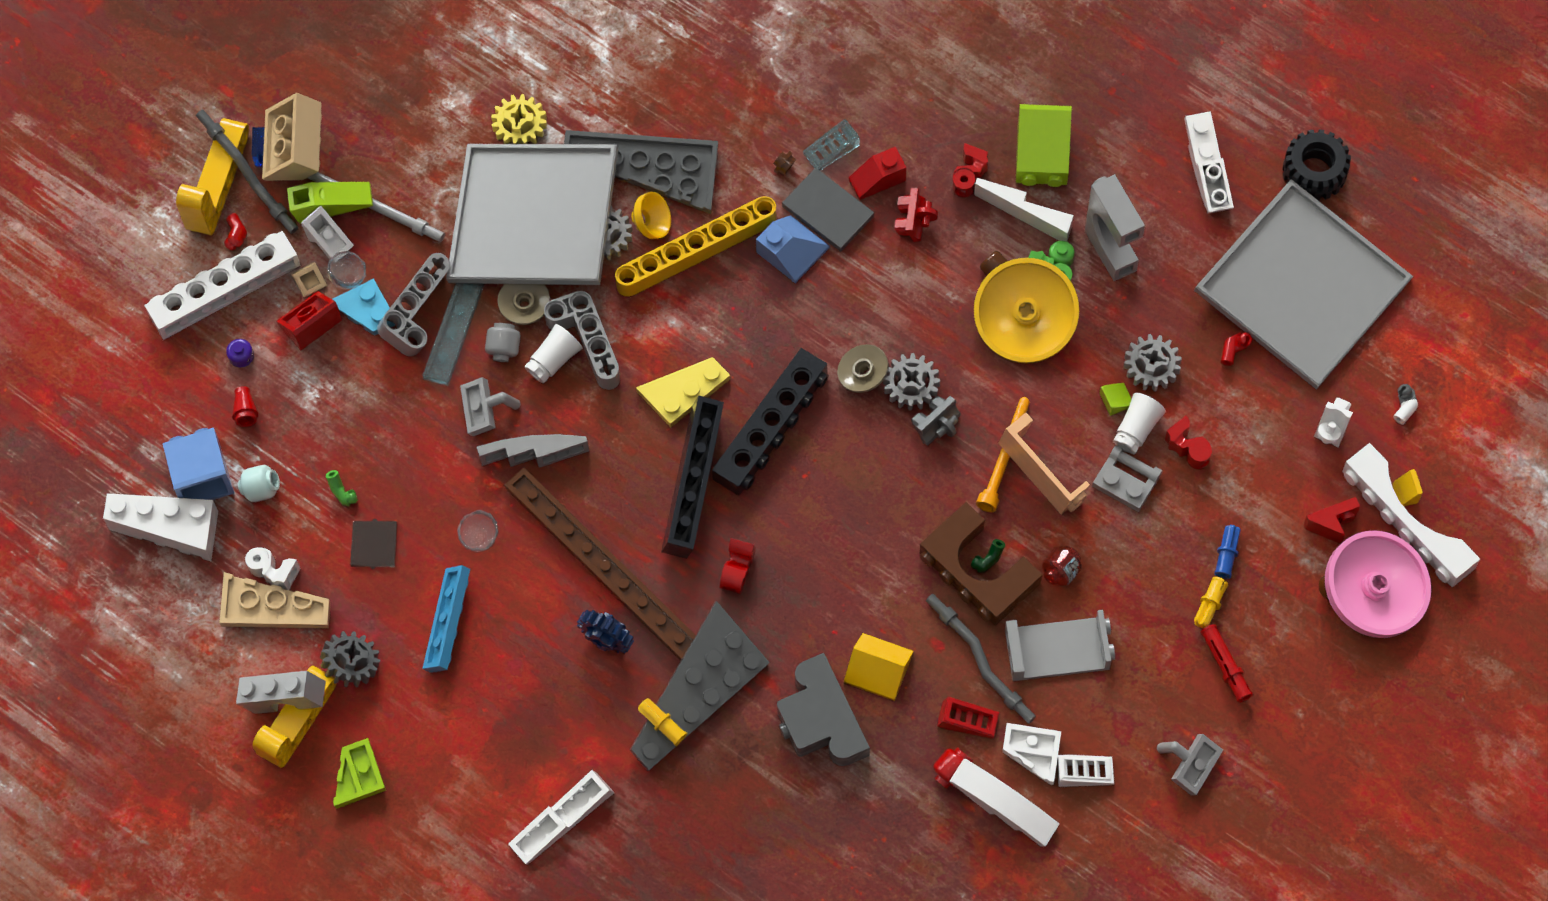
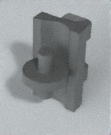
(939, 422)

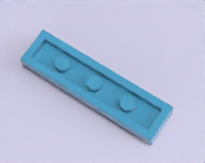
(446, 619)

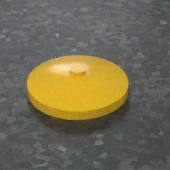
(1026, 310)

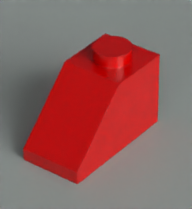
(879, 173)

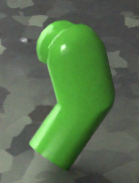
(337, 488)

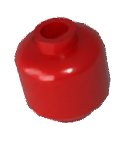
(948, 764)

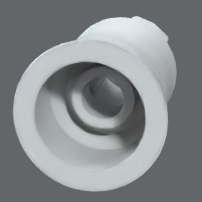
(552, 353)
(1138, 422)

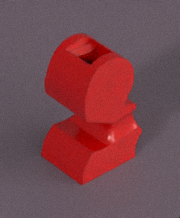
(965, 176)
(1196, 449)
(737, 568)

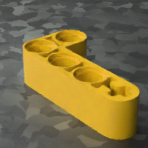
(289, 728)

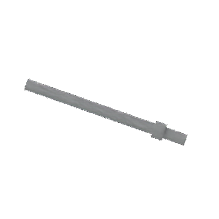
(418, 225)

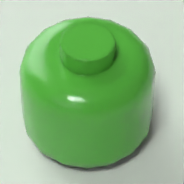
(1062, 252)

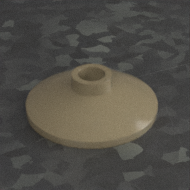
(514, 294)
(858, 361)

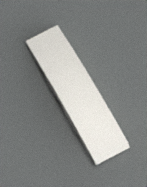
(1004, 802)

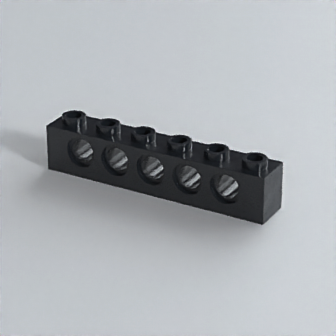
(802, 366)

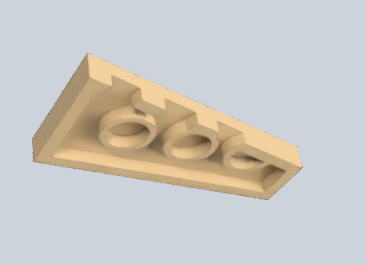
(260, 605)

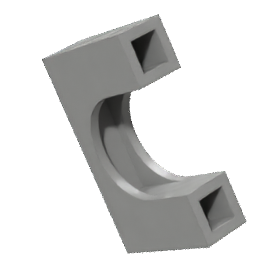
(1112, 226)

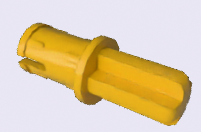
(1210, 602)
(662, 721)

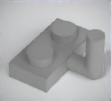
(479, 405)
(1195, 763)

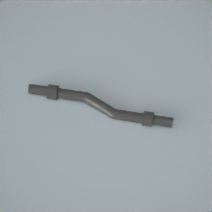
(277, 210)
(1011, 699)

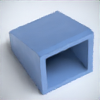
(198, 466)

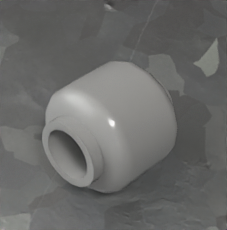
(502, 342)

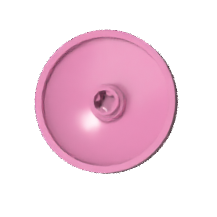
(1377, 584)

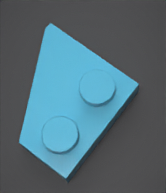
(364, 306)

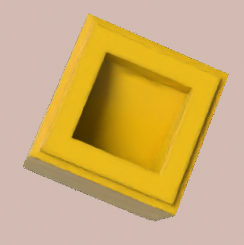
(1408, 488)

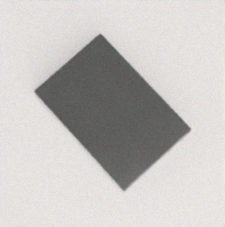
(828, 209)

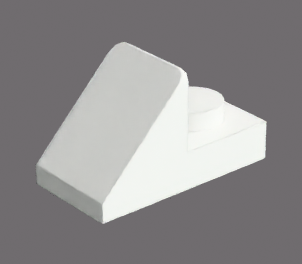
(325, 232)

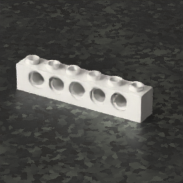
(215, 296)

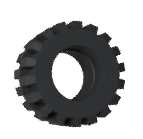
(1320, 147)

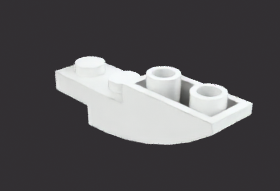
(1207, 163)

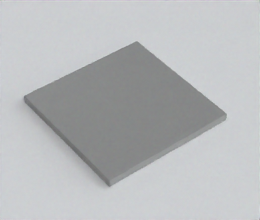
(533, 214)
(1303, 283)

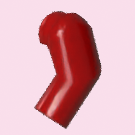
(1233, 345)

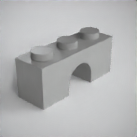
(265, 692)

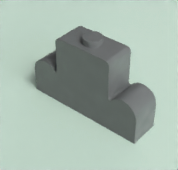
(821, 715)

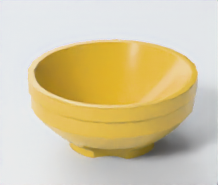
(656, 215)

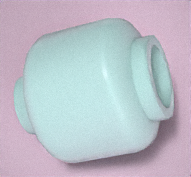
(259, 483)

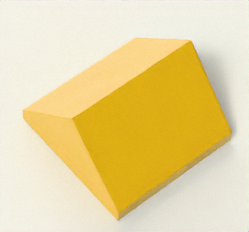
(877, 666)

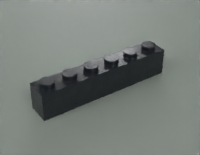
(692, 477)

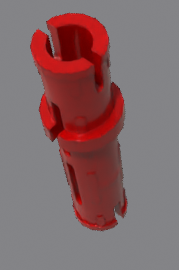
(1231, 672)

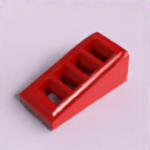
(966, 726)

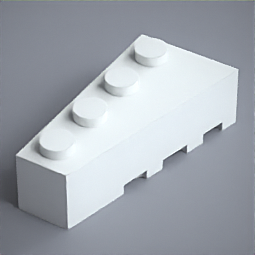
(165, 521)

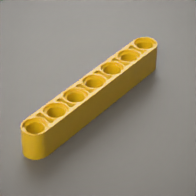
(688, 256)

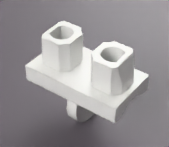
(1334, 422)

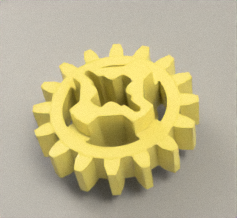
(510, 115)

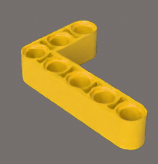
(202, 205)

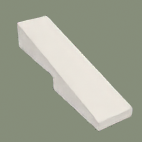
(1014, 202)
(560, 818)

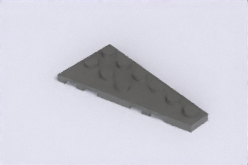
(663, 165)
(706, 677)

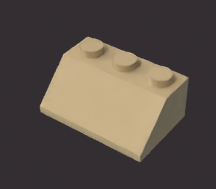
(292, 139)

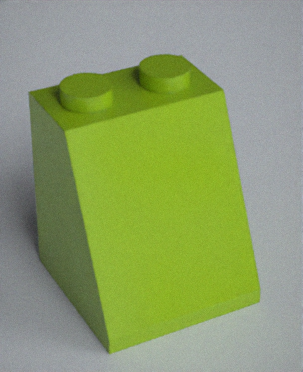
(1043, 145)

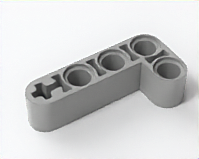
(415, 298)
(590, 340)

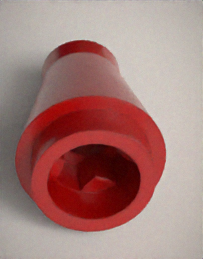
(244, 408)

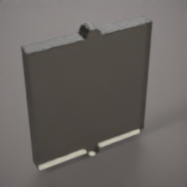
(373, 544)

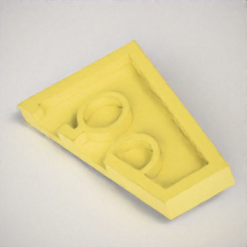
(676, 393)

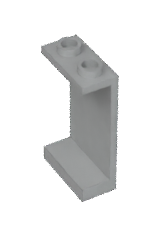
(1059, 647)

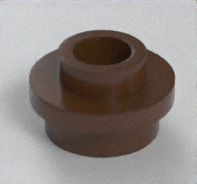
(784, 162)

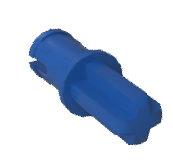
(1227, 552)

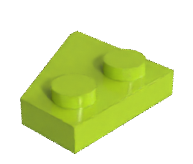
(358, 774)

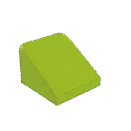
(1115, 397)

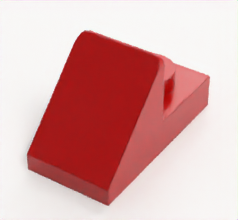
(1326, 521)

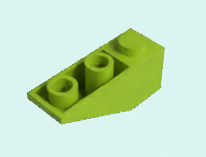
(332, 196)

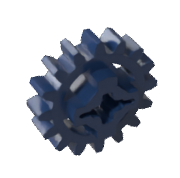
(605, 631)

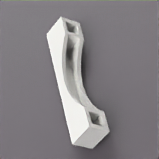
(1447, 555)

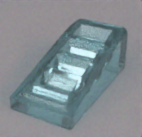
(827, 139)

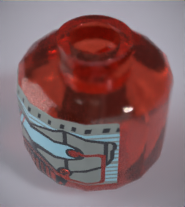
(1061, 565)

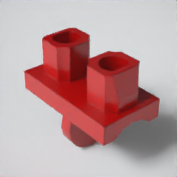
(918, 215)

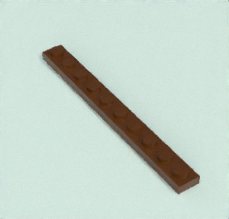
(601, 562)

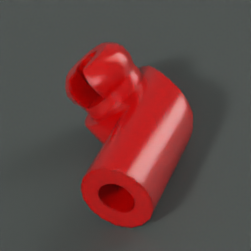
(237, 234)

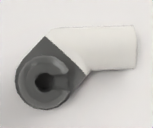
(1408, 403)

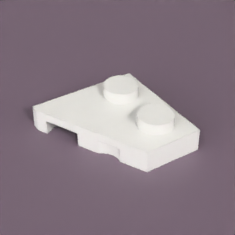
(1033, 749)

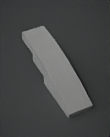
(543, 448)

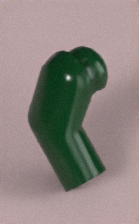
(992, 557)

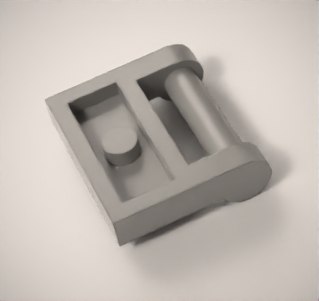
(1123, 485)

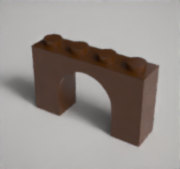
(991, 598)

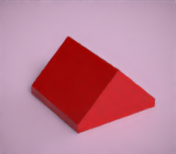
(310, 319)

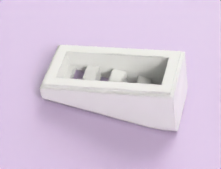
(1075, 780)

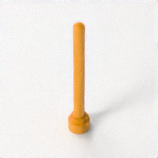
(988, 499)

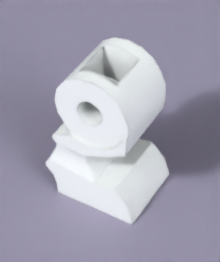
(262, 564)

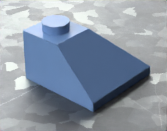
(790, 247)

